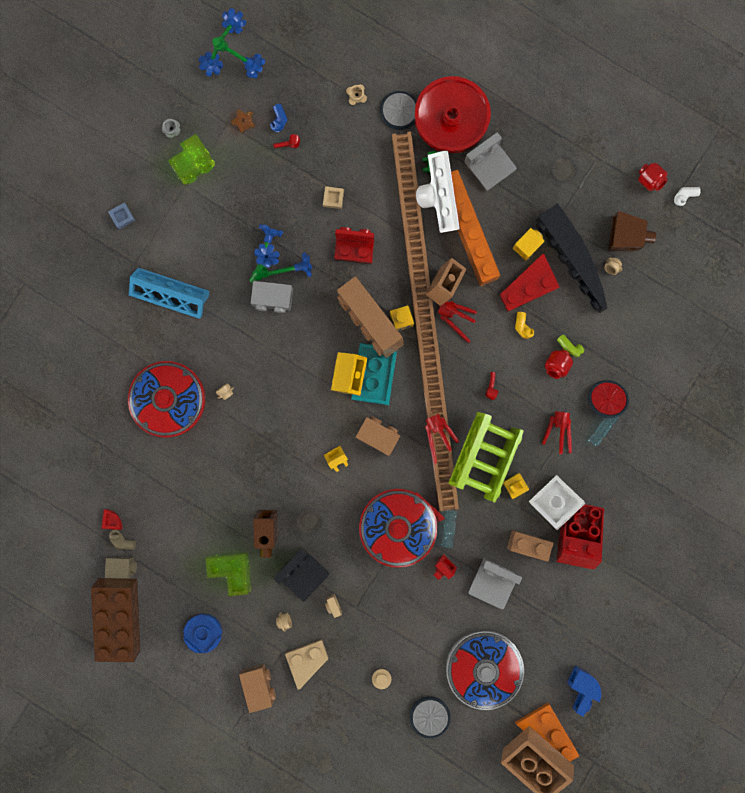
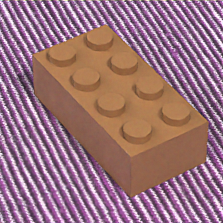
(370, 317)

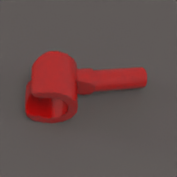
(294, 142)
(491, 393)

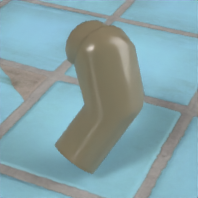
(120, 542)

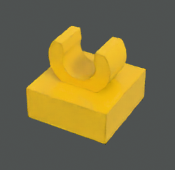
(335, 458)
(515, 486)

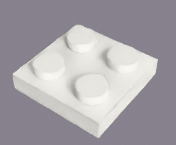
(556, 502)

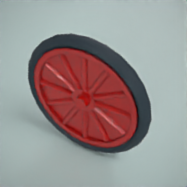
(608, 399)

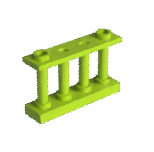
(468, 454)

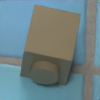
(120, 567)

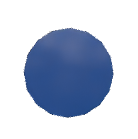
(202, 633)

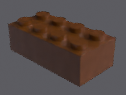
(115, 619)

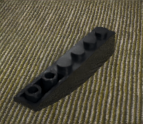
(573, 253)

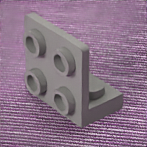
(490, 162)
(493, 583)

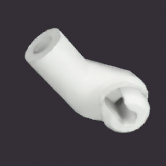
(684, 193)

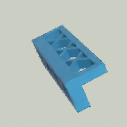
(168, 288)

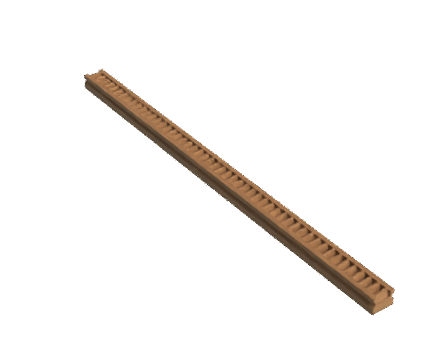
(424, 314)

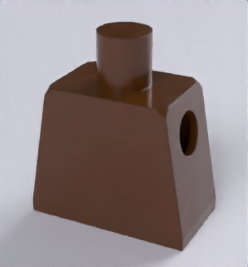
(629, 233)
(265, 525)

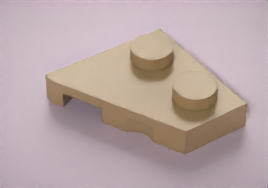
(306, 661)

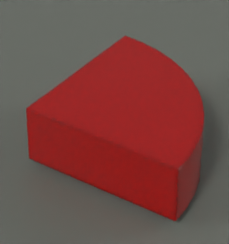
(111, 520)

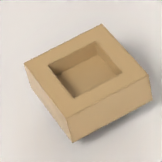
(333, 197)
(333, 606)

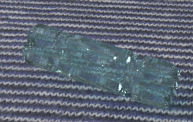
(602, 431)
(449, 529)

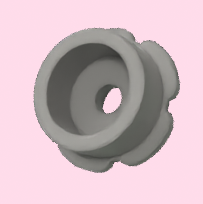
(166, 128)

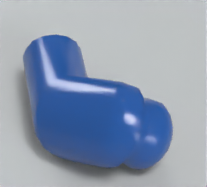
(281, 119)

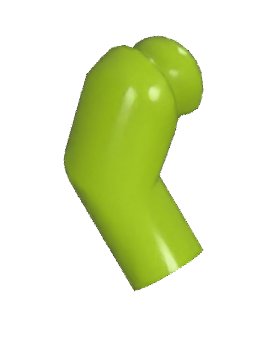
(569, 347)

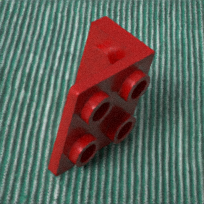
(354, 245)

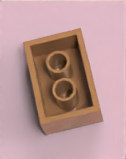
(537, 763)

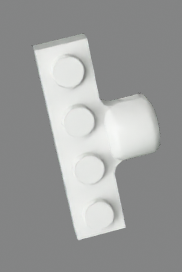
(440, 192)

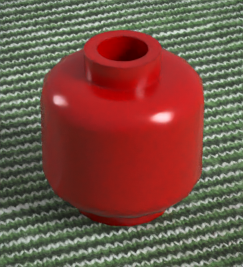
(653, 177)
(558, 364)

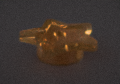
(243, 125)

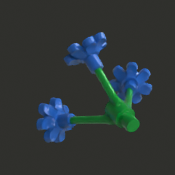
(210, 61)
(267, 257)

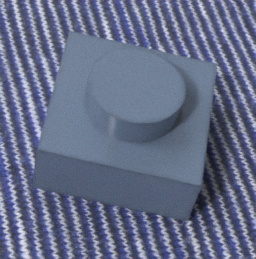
(121, 216)

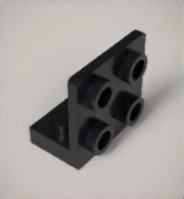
(302, 574)

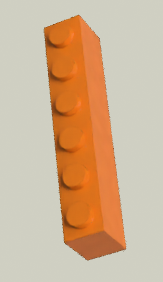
(473, 236)

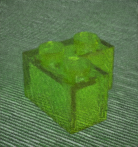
(192, 161)
(236, 569)

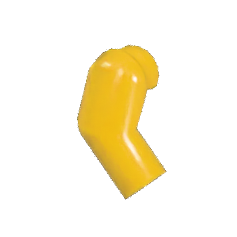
(521, 327)

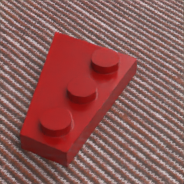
(530, 285)

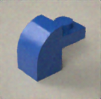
(587, 687)

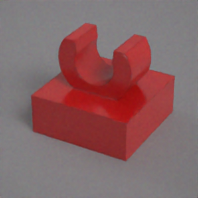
(444, 567)

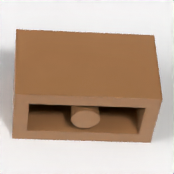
(446, 282)
(378, 436)
(530, 545)
(257, 688)

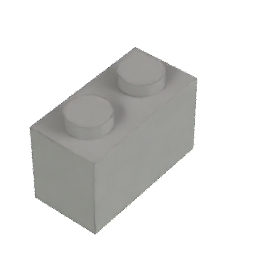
(271, 296)

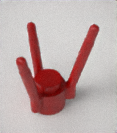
(449, 309)
(562, 421)
(436, 424)

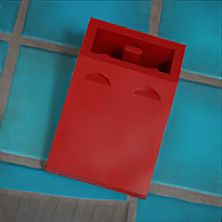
(582, 538)

